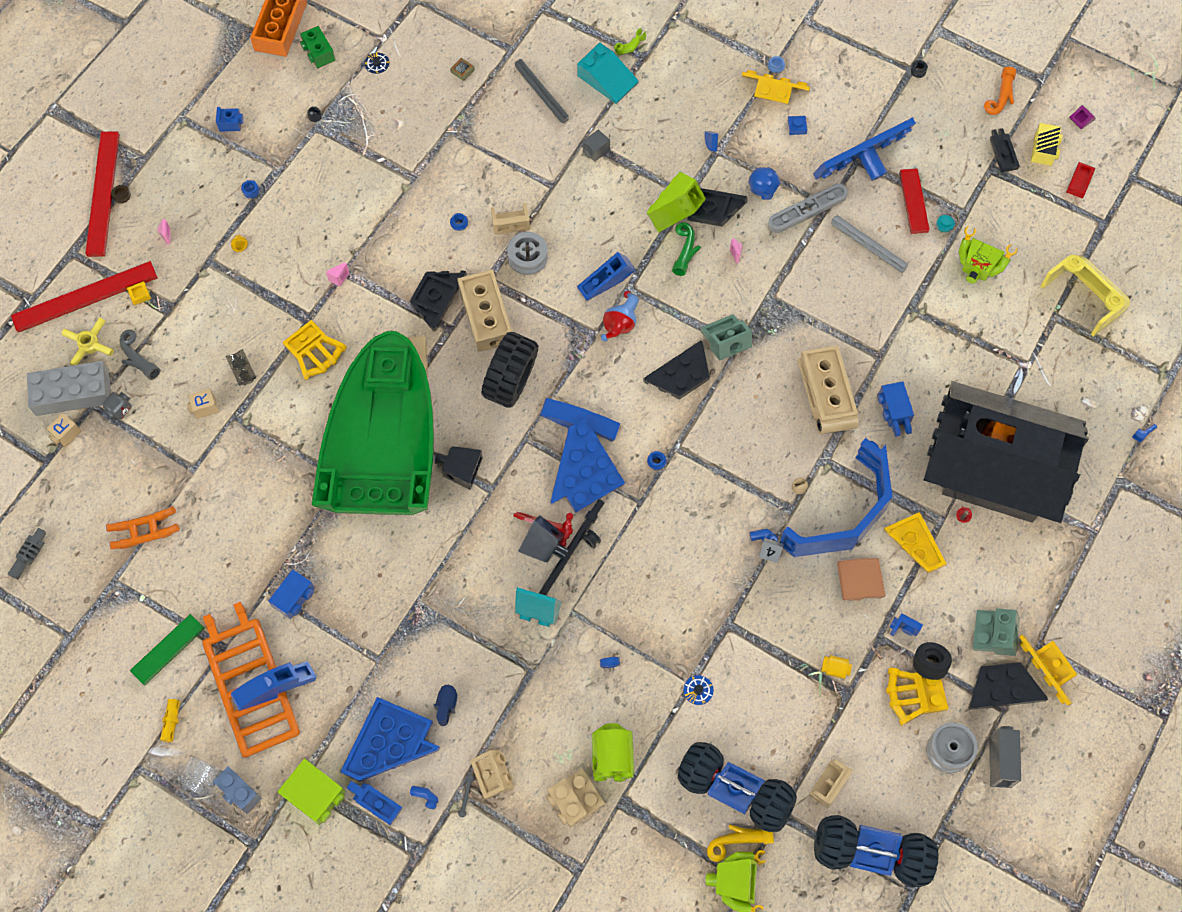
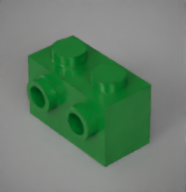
(317, 47)

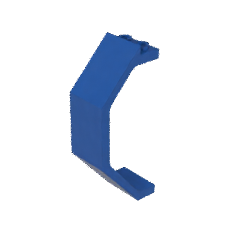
(877, 461)

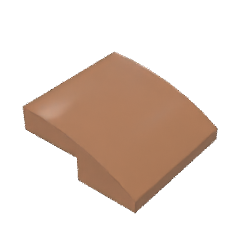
(860, 579)

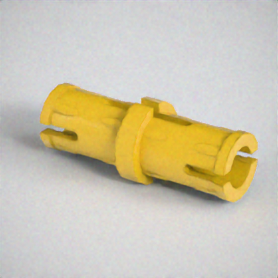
(170, 720)

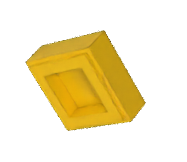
(139, 293)

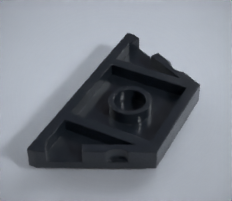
(718, 207)
(435, 295)
(681, 373)
(1005, 686)

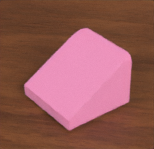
(338, 274)

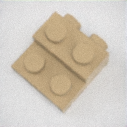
(574, 798)

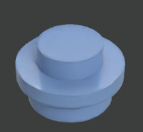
(776, 64)

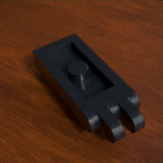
(1004, 151)

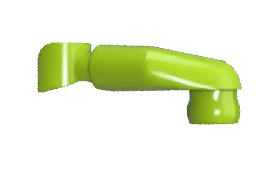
(621, 49)

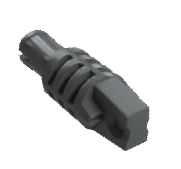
(27, 553)

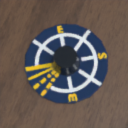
(376, 63)

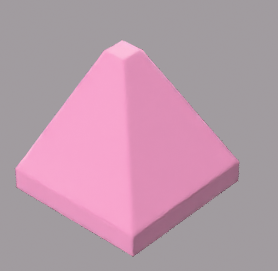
(164, 230)
(736, 248)

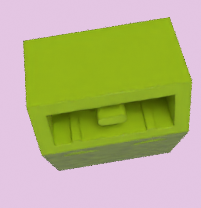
(676, 202)

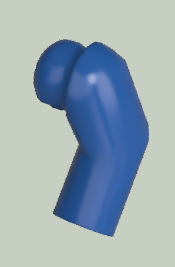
(762, 534)
(425, 793)

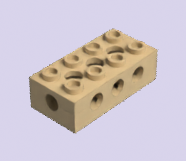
(484, 309)

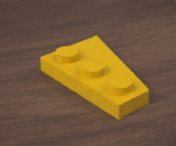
(917, 541)

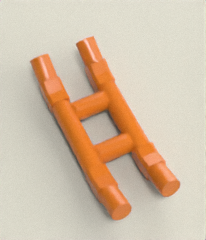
(132, 526)

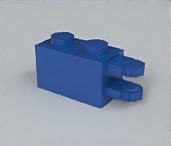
(896, 407)

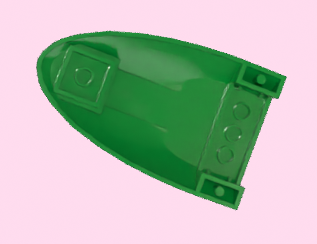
(378, 434)

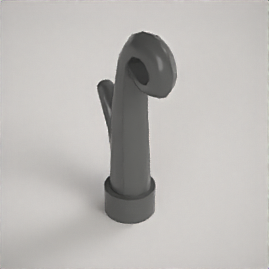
(149, 369)

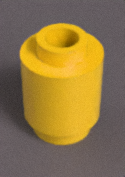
(836, 666)

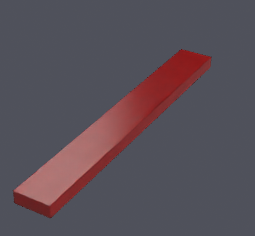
(102, 195)
(83, 297)

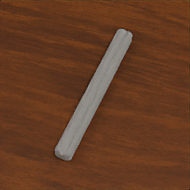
(869, 243)

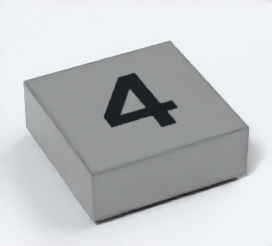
(771, 550)

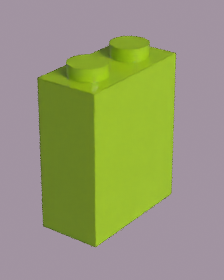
(312, 792)

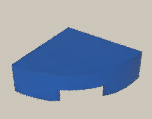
(711, 140)

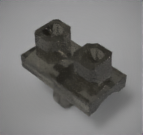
(241, 368)

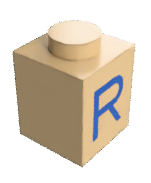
(202, 403)
(63, 430)

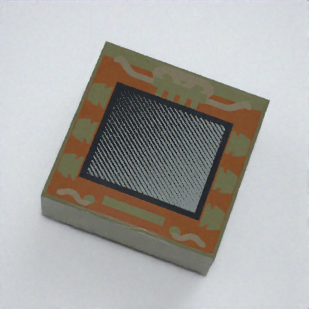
(462, 69)

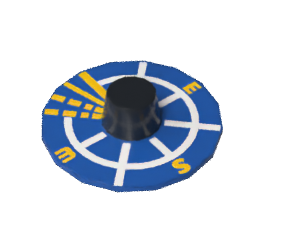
(698, 690)

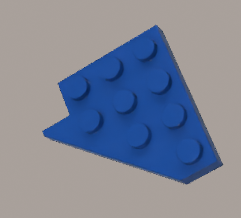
(387, 741)

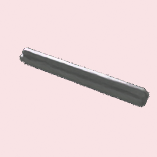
(540, 89)

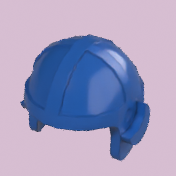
(764, 182)

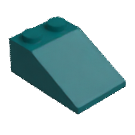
(606, 73)
(537, 606)

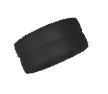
(931, 670)

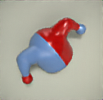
(620, 318)

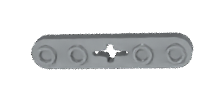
(818, 202)

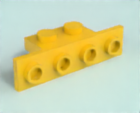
(774, 89)
(1054, 665)

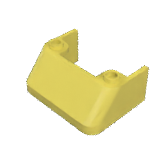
(1102, 286)

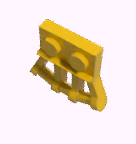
(306, 340)
(929, 695)

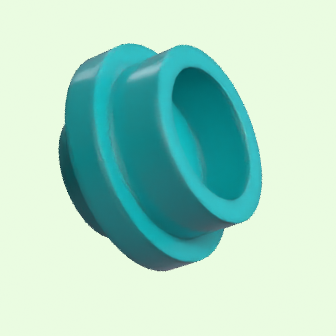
(945, 223)

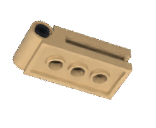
(828, 390)

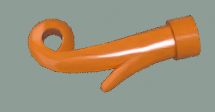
(1006, 92)

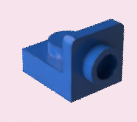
(907, 624)

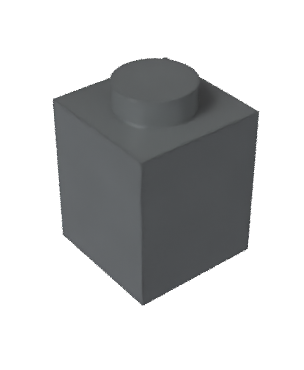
(596, 145)

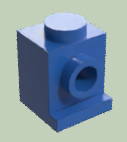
(229, 119)

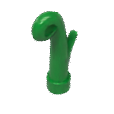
(681, 265)

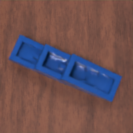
(568, 415)

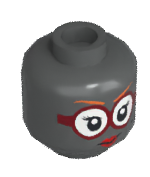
(117, 405)

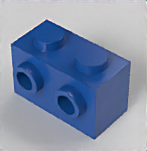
(292, 594)

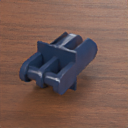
(445, 704)

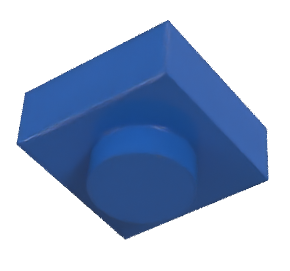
(797, 125)

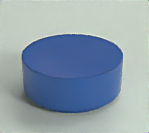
(610, 662)

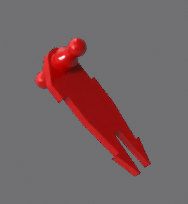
(565, 528)

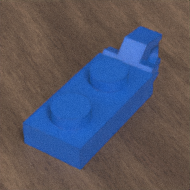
(375, 802)

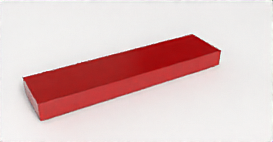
(914, 201)

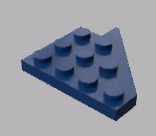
(584, 469)

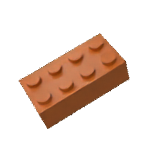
(277, 26)

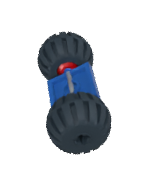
(739, 789)
(876, 850)

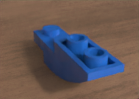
(269, 684)

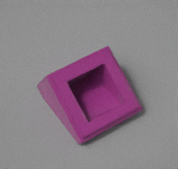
(1082, 117)

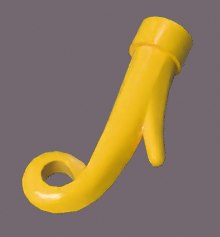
(742, 836)

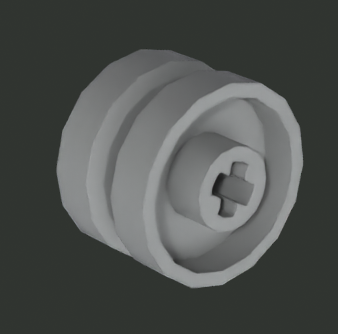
(963, 748)

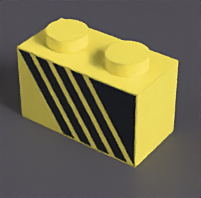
(1046, 144)

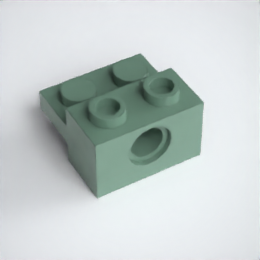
(727, 336)
(997, 631)

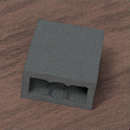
(1005, 757)

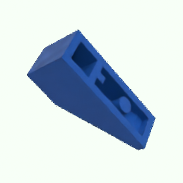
(606, 276)

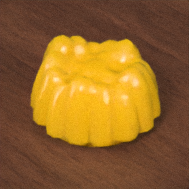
(239, 243)

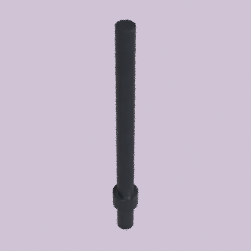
(590, 518)

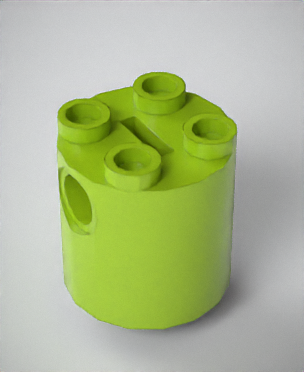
(612, 753)

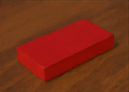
(1080, 180)

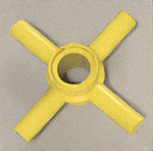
(90, 347)

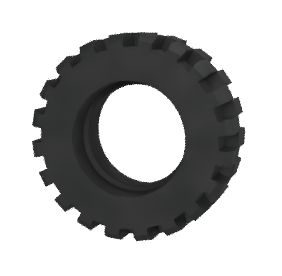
(509, 369)

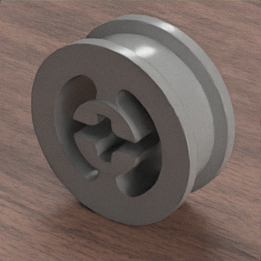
(537, 251)

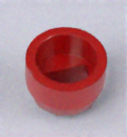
(960, 512)

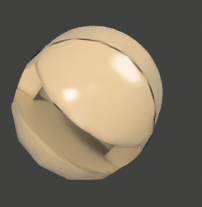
(801, 489)

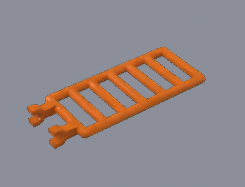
(226, 697)

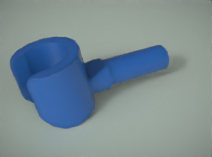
(1140, 434)

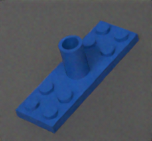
(866, 153)

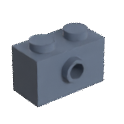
(237, 790)

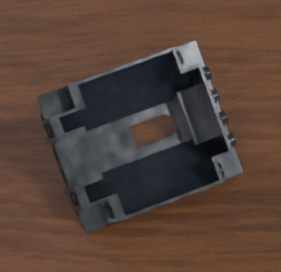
(1015, 479)

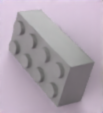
(68, 388)

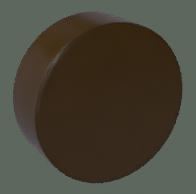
(121, 194)

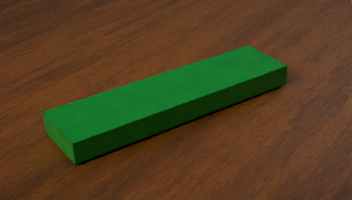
(167, 649)

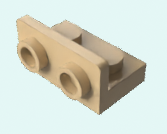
(492, 773)

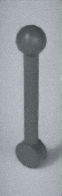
(470, 778)

